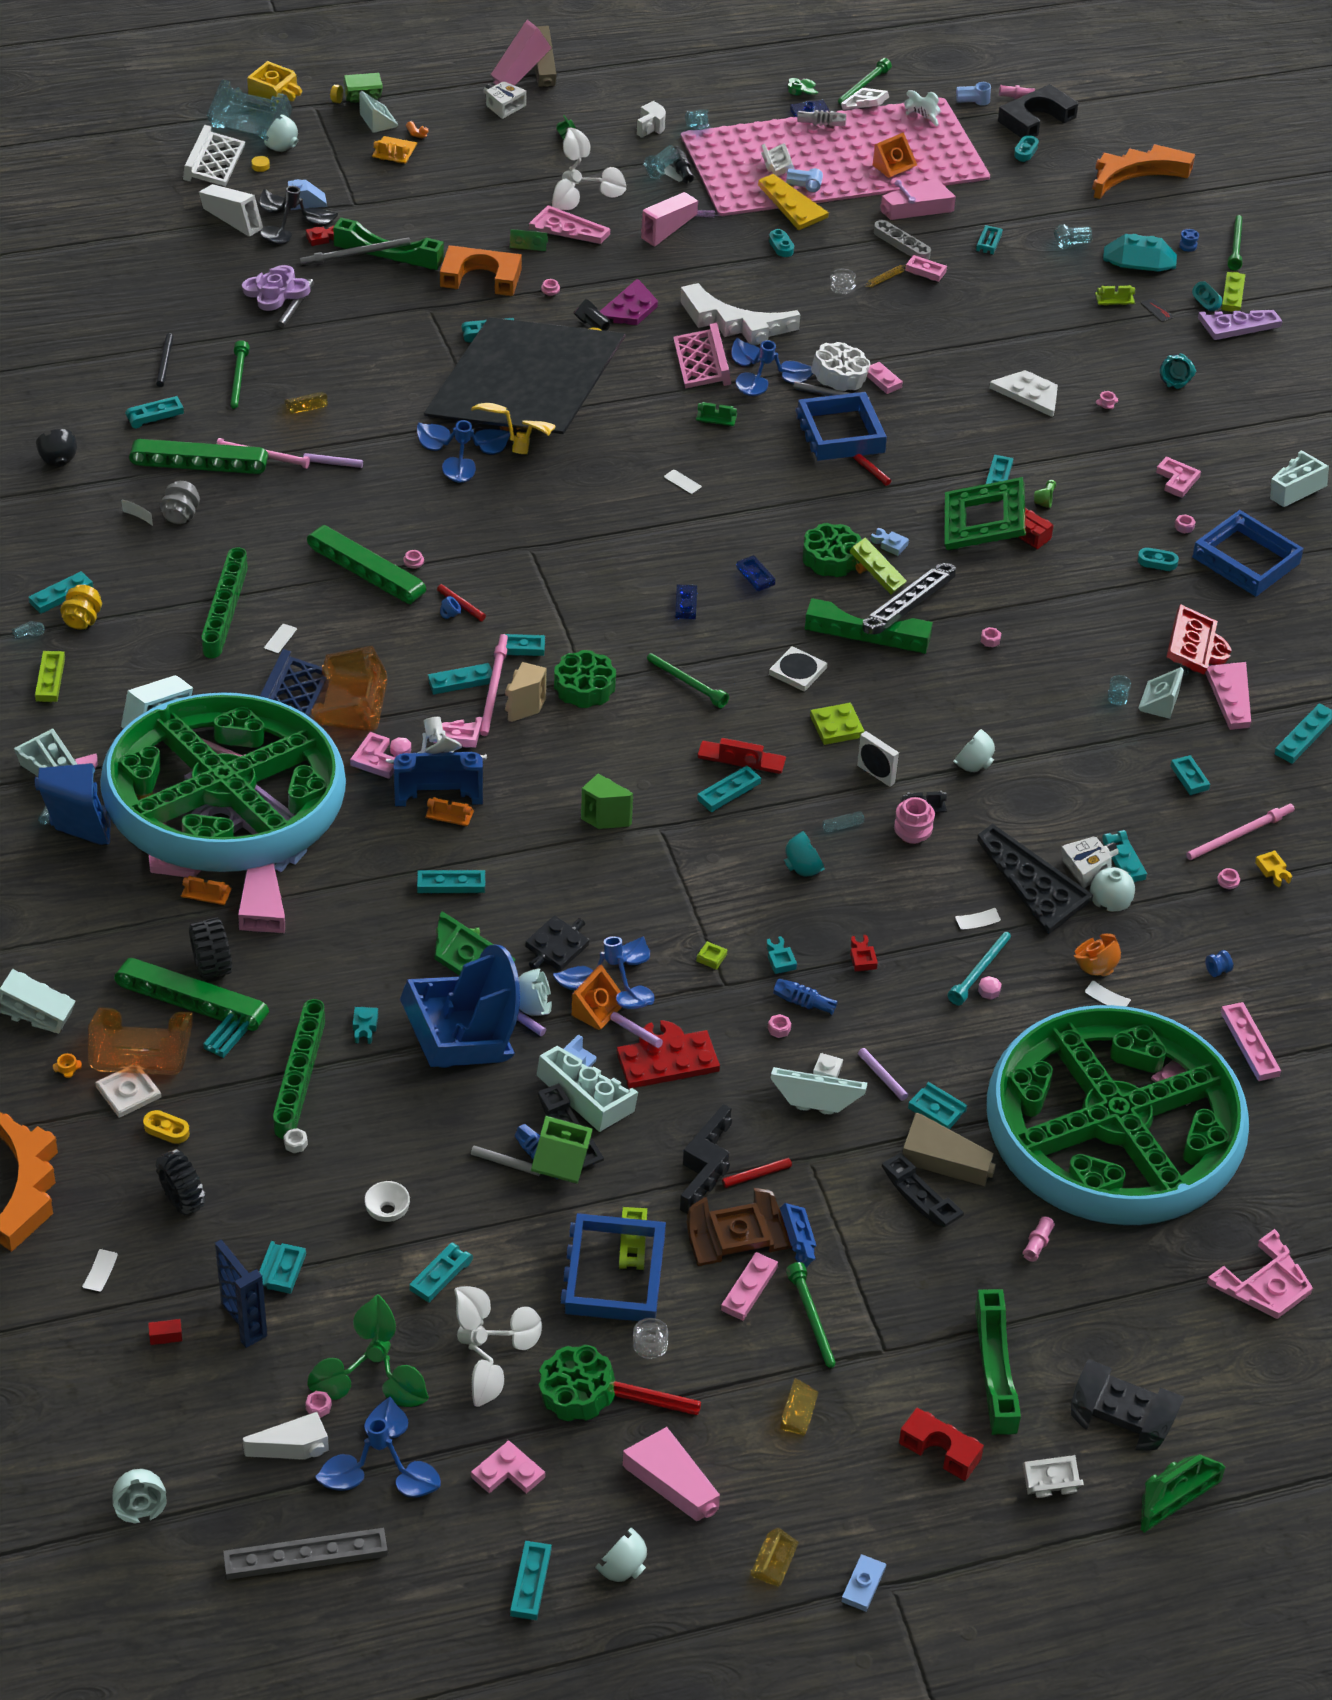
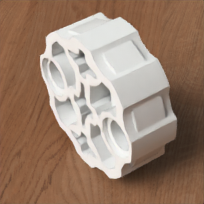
(840, 366)

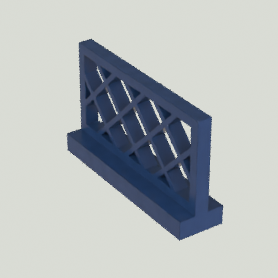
(283, 672)
(241, 1295)

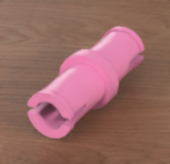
(1015, 92)
(1038, 1239)

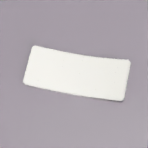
(137, 510)
(978, 920)
(1106, 996)
(100, 1270)

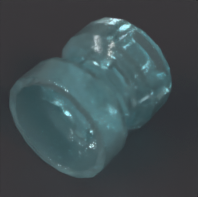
(1119, 689)

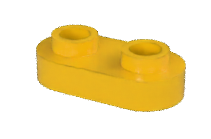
(168, 1126)

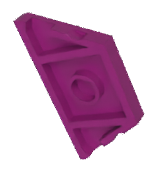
(631, 305)

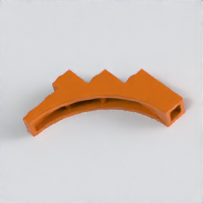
(1135, 163)
(29, 1203)

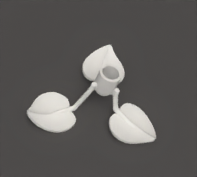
(565, 195)
(435, 733)
(471, 1308)

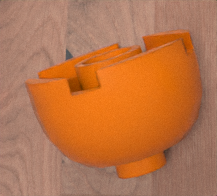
(1099, 956)

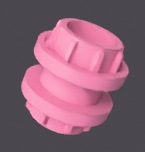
(914, 820)

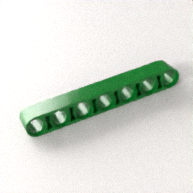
(198, 456)
(366, 564)
(224, 602)
(190, 993)
(299, 1067)

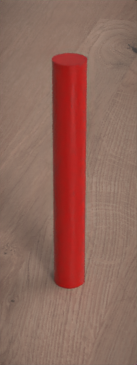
(872, 469)
(463, 603)
(756, 1172)

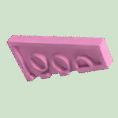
(568, 225)
(1232, 694)

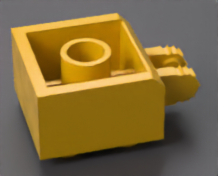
(271, 80)

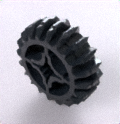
(180, 1182)

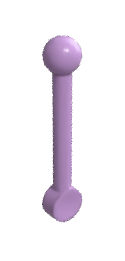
(898, 183)

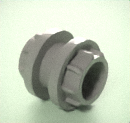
(179, 502)

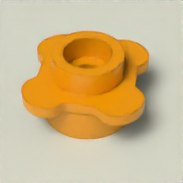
(67, 1065)

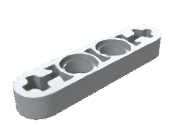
(886, 230)

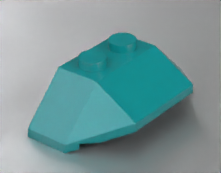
(1140, 253)

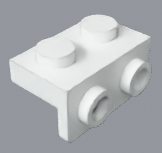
(777, 159)
(1052, 1475)

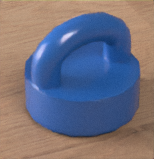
(451, 606)

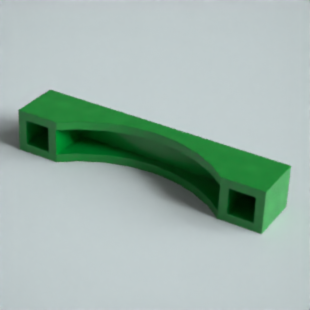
(423, 253)
(829, 619)
(1000, 1390)

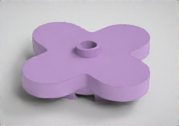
(275, 287)

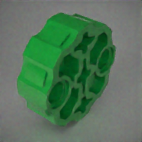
(828, 549)
(585, 678)
(583, 1385)

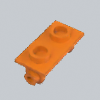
(455, 813)
(210, 892)

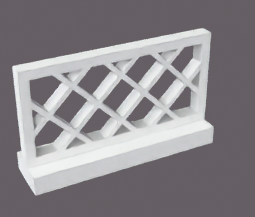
(201, 152)

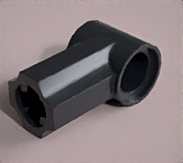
(589, 314)

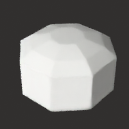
(295, 1140)

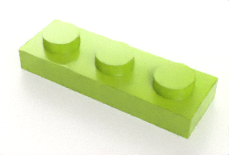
(1233, 291)
(878, 566)
(50, 676)

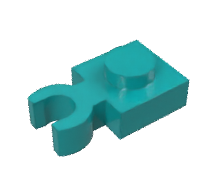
(780, 957)
(365, 1022)

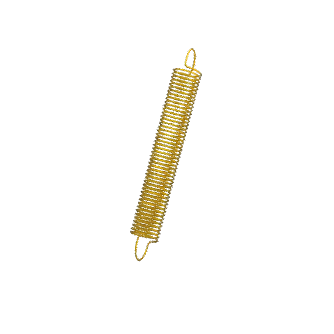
(884, 275)

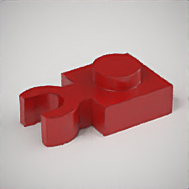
(319, 235)
(862, 955)

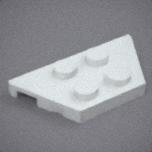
(1028, 390)

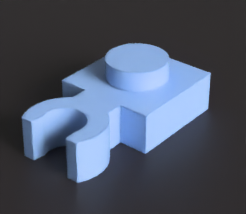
(890, 542)

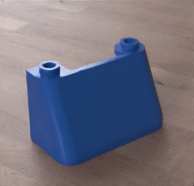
(438, 772)
(74, 802)

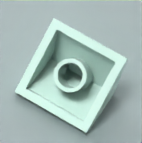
(375, 114)
(1162, 694)

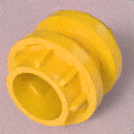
(81, 606)

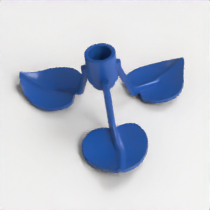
(754, 385)
(459, 469)
(631, 953)
(383, 1423)

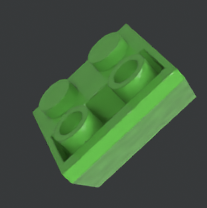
(368, 83)
(606, 804)
(561, 1149)

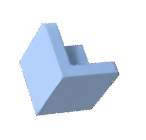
(576, 1048)

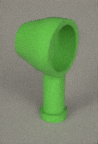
(1044, 496)

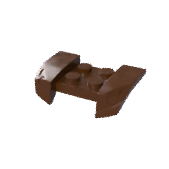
(736, 1228)

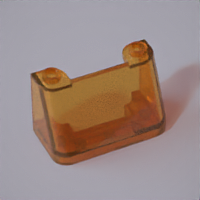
(353, 691)
(135, 1048)

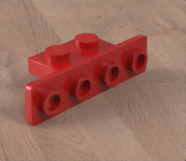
(741, 754)

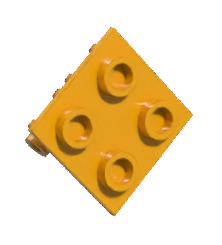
(393, 149)

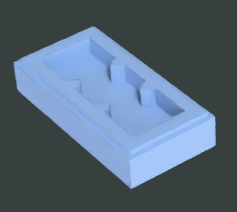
(863, 1582)

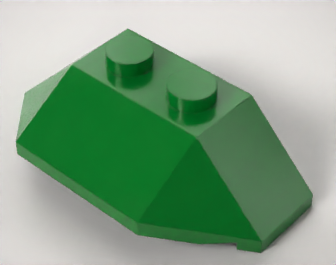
(1178, 1487)

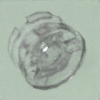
(842, 282)
(648, 1346)

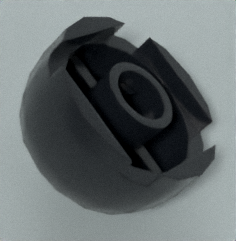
(57, 447)

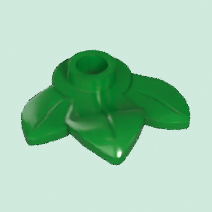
(798, 86)

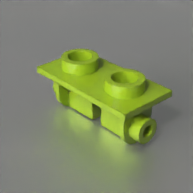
(1106, 295)

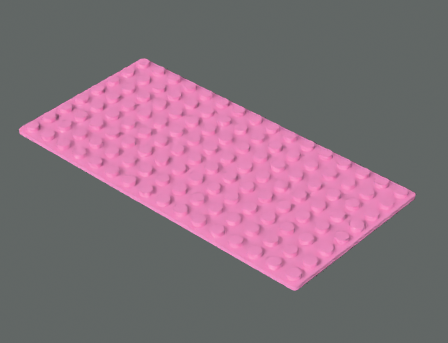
(732, 159)

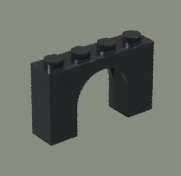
(1047, 99)

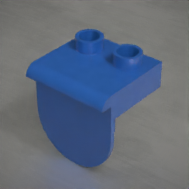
(466, 1015)

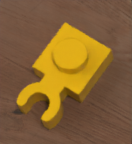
(1273, 865)

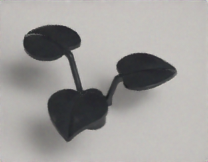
(273, 203)

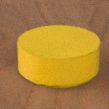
(336, 93)
(260, 163)

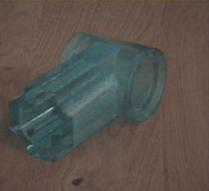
(657, 163)
(1067, 236)

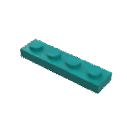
(1304, 734)

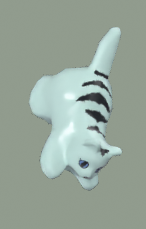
(924, 106)

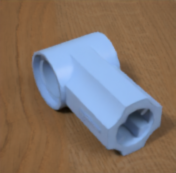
(979, 94)
(805, 179)

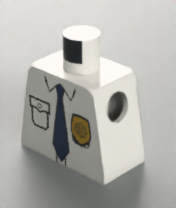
(504, 98)
(1087, 858)

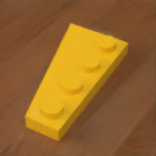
(792, 203)

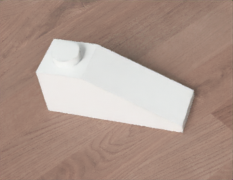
(290, 1440)

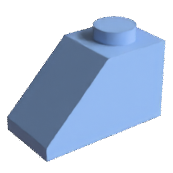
(311, 195)

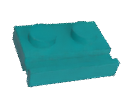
(937, 1105)
(282, 1266)

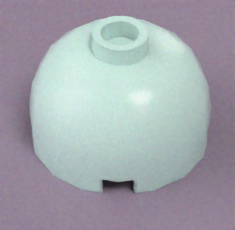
(282, 134)
(976, 753)
(1112, 889)
(534, 993)
(139, 1495)
(624, 1558)

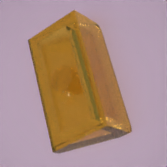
(306, 402)
(799, 1408)
(774, 1557)

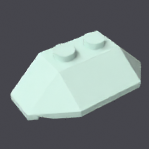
(817, 1091)

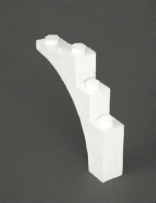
(731, 320)

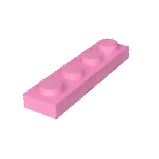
(1250, 1041)

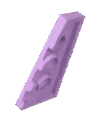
(1239, 323)

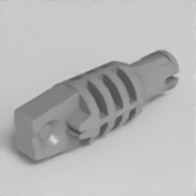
(822, 118)

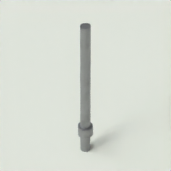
(319, 258)

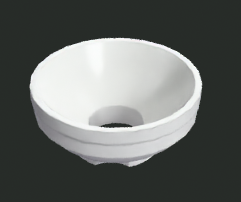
(387, 1194)

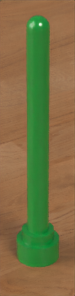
(882, 66)
(1235, 260)
(241, 350)
(718, 697)
(798, 1275)

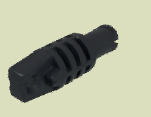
(683, 166)

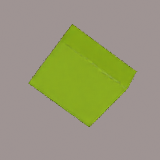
(711, 955)

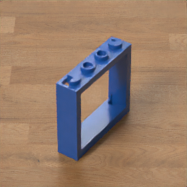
(844, 447)
(1236, 572)
(611, 1308)

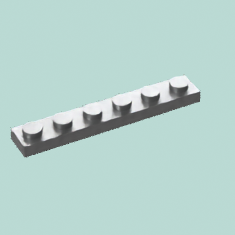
(305, 1553)

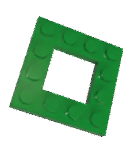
(1013, 525)

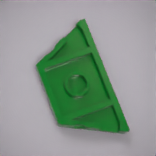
(457, 944)

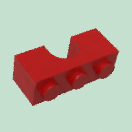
(925, 1431)

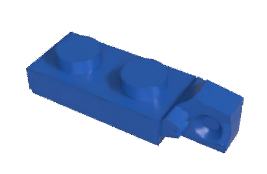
(799, 1232)

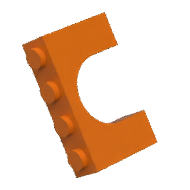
(462, 260)

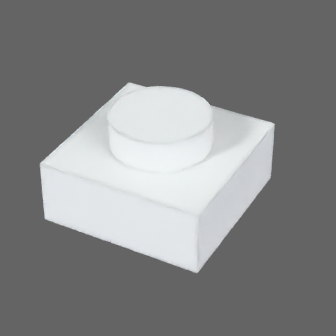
(828, 1066)

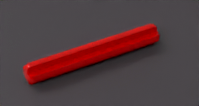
(657, 1398)

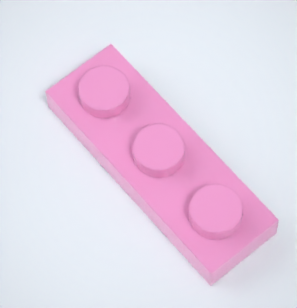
(749, 1286)

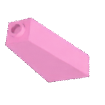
(521, 55)
(930, 197)
(666, 217)
(261, 902)
(672, 1473)

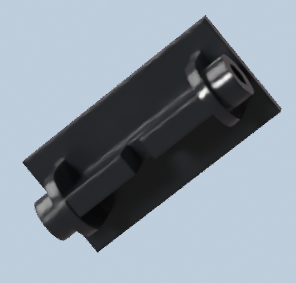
(935, 799)

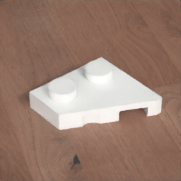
(865, 98)

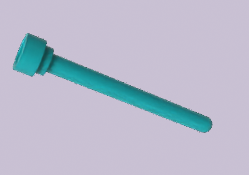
(959, 992)

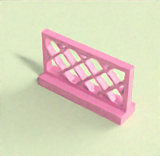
(716, 349)

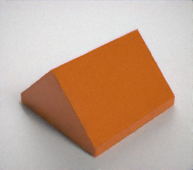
(893, 155)
(596, 999)

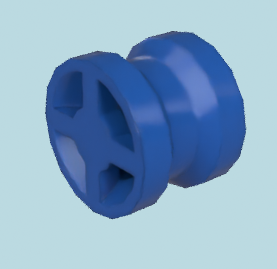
(1188, 240)
(1219, 963)

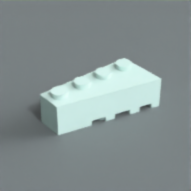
(589, 1092)

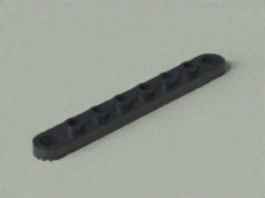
(908, 599)

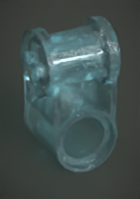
(697, 119)

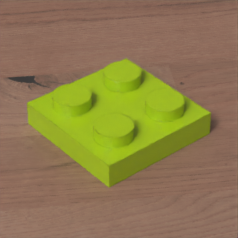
(837, 723)

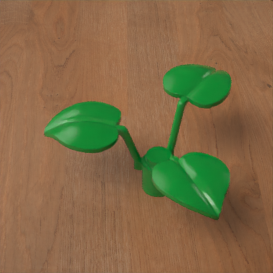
(377, 1323)

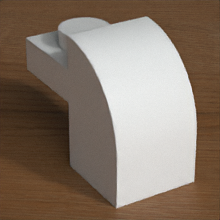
(651, 119)

